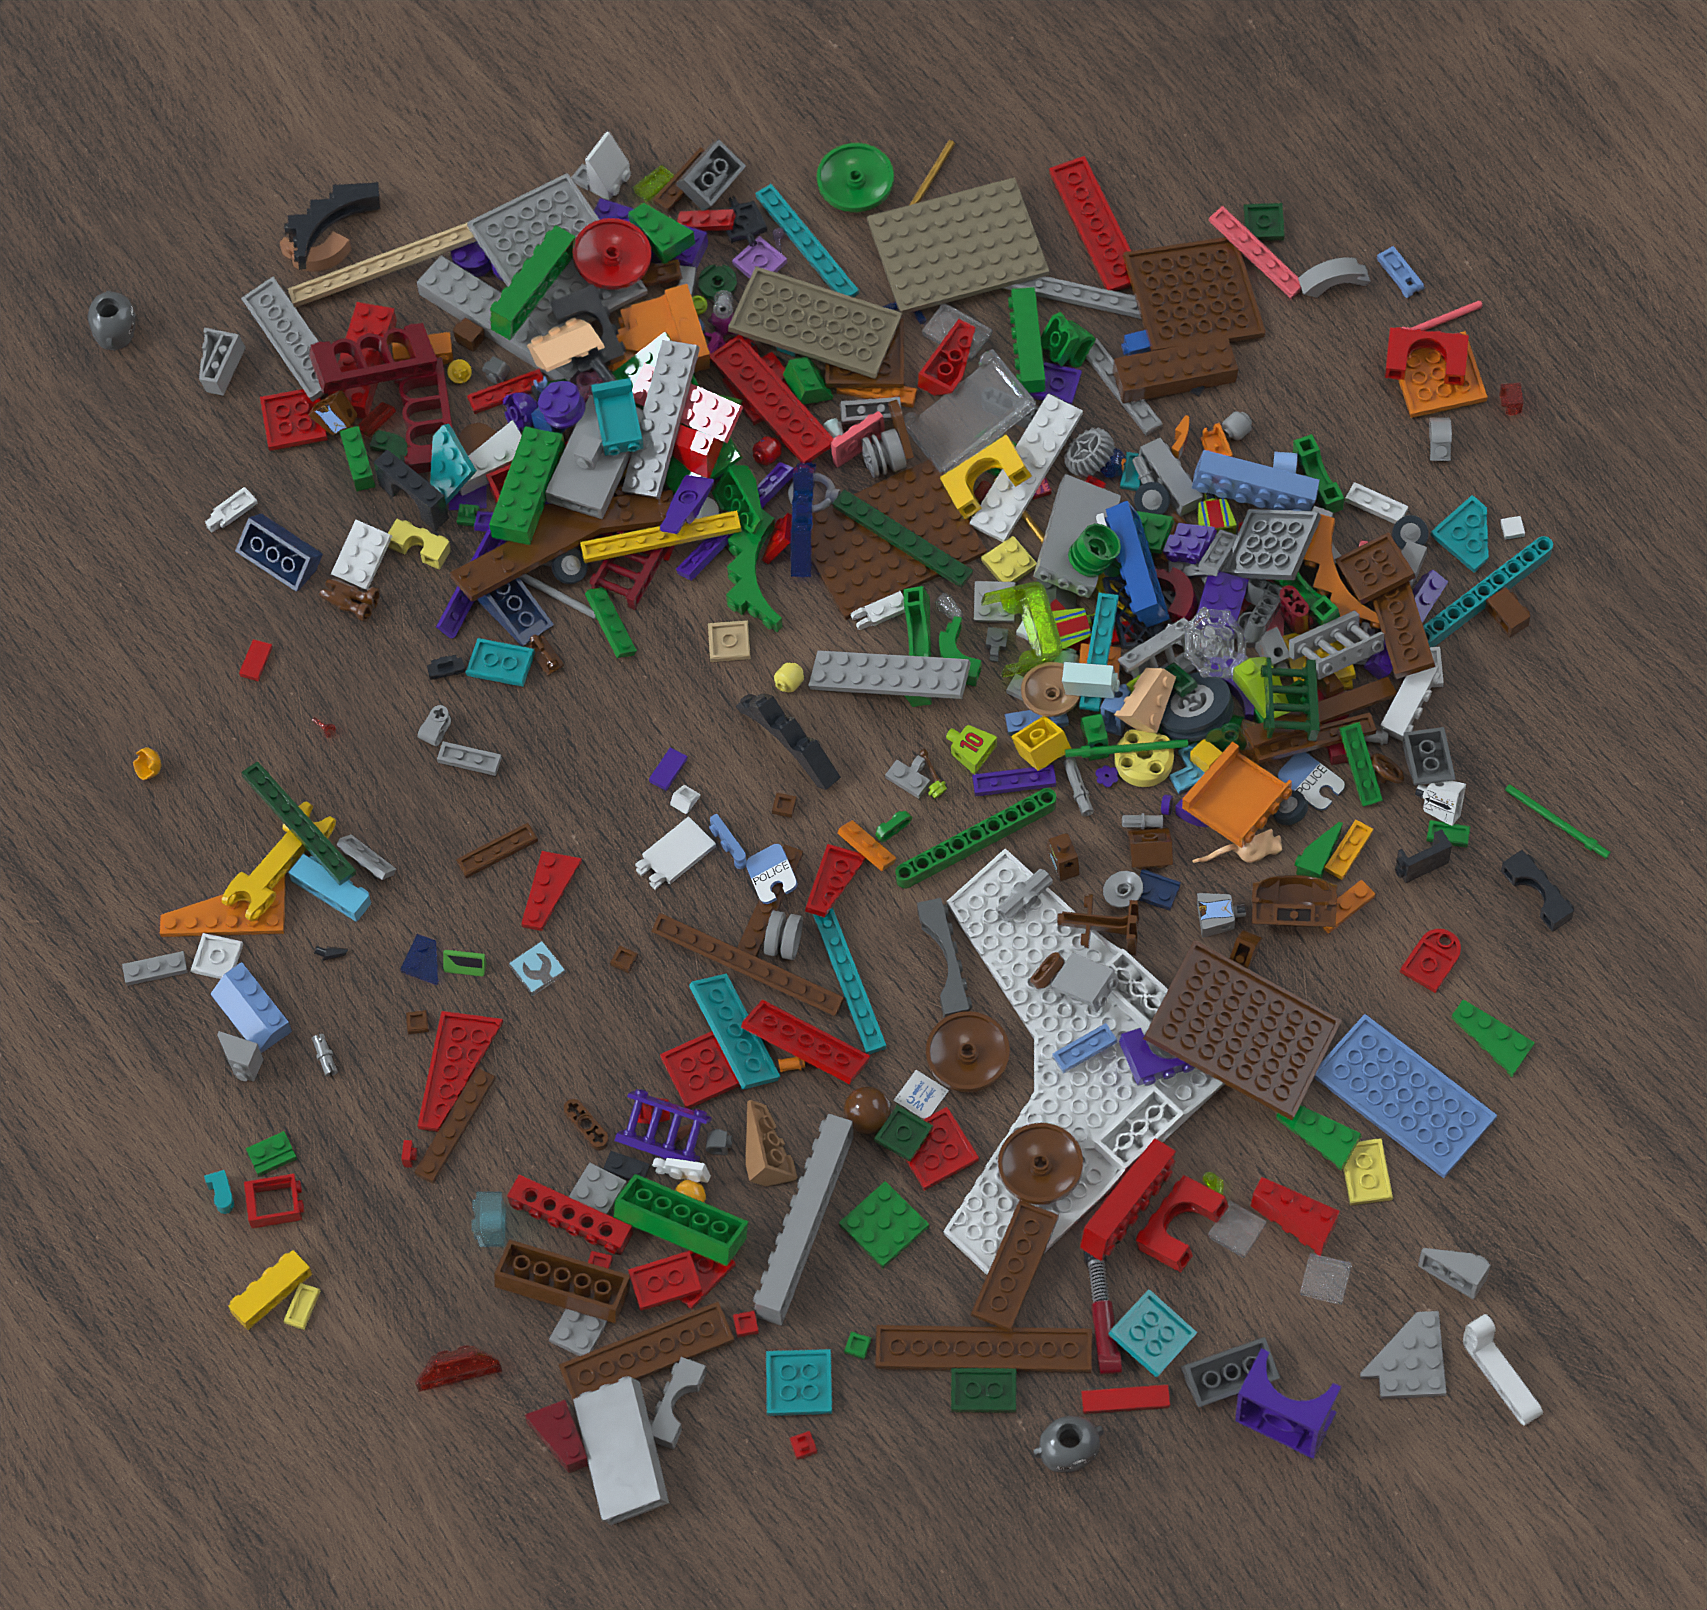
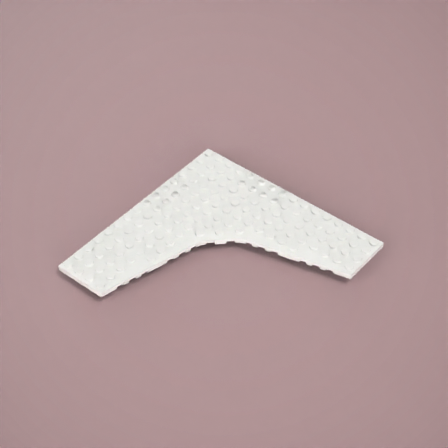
(1091, 1101)

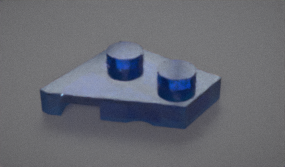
(422, 960)

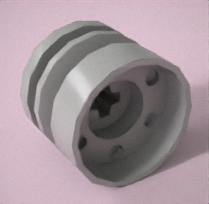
(883, 453)

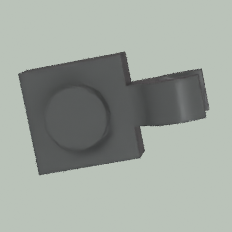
(996, 641)

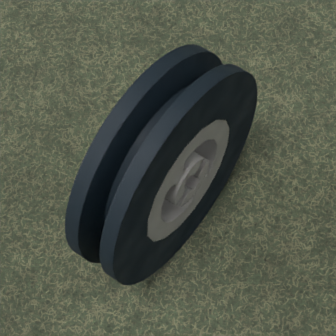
(1198, 711)

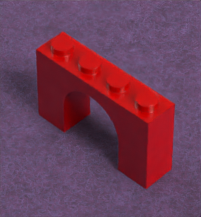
(1405, 341)
(1185, 1197)

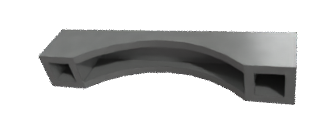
(934, 922)

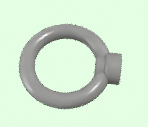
(831, 493)

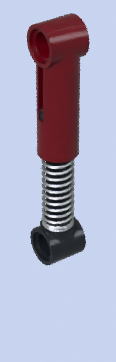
(1103, 1317)

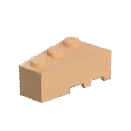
(1148, 701)

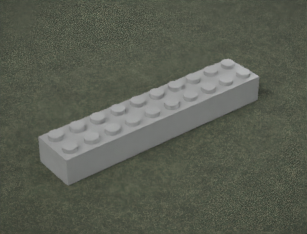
(471, 298)
(804, 1219)

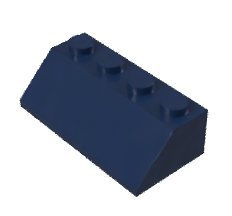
(278, 551)

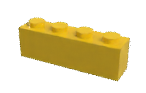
(270, 1289)

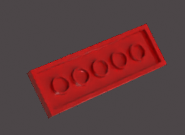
(805, 1041)

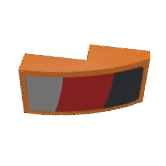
(1181, 436)

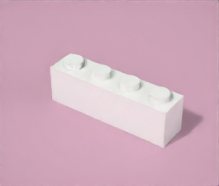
(1408, 702)

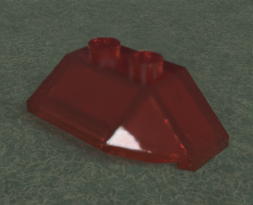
(456, 1367)

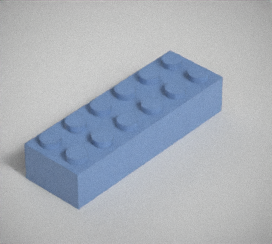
(1254, 483)

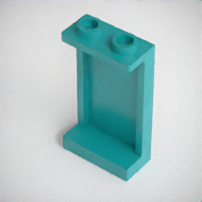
(617, 417)

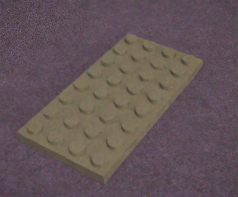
(815, 322)

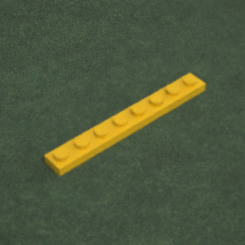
(654, 538)

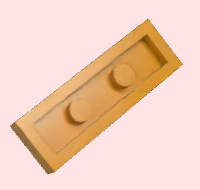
(1348, 849)

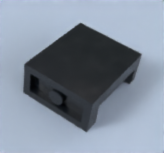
(1426, 861)

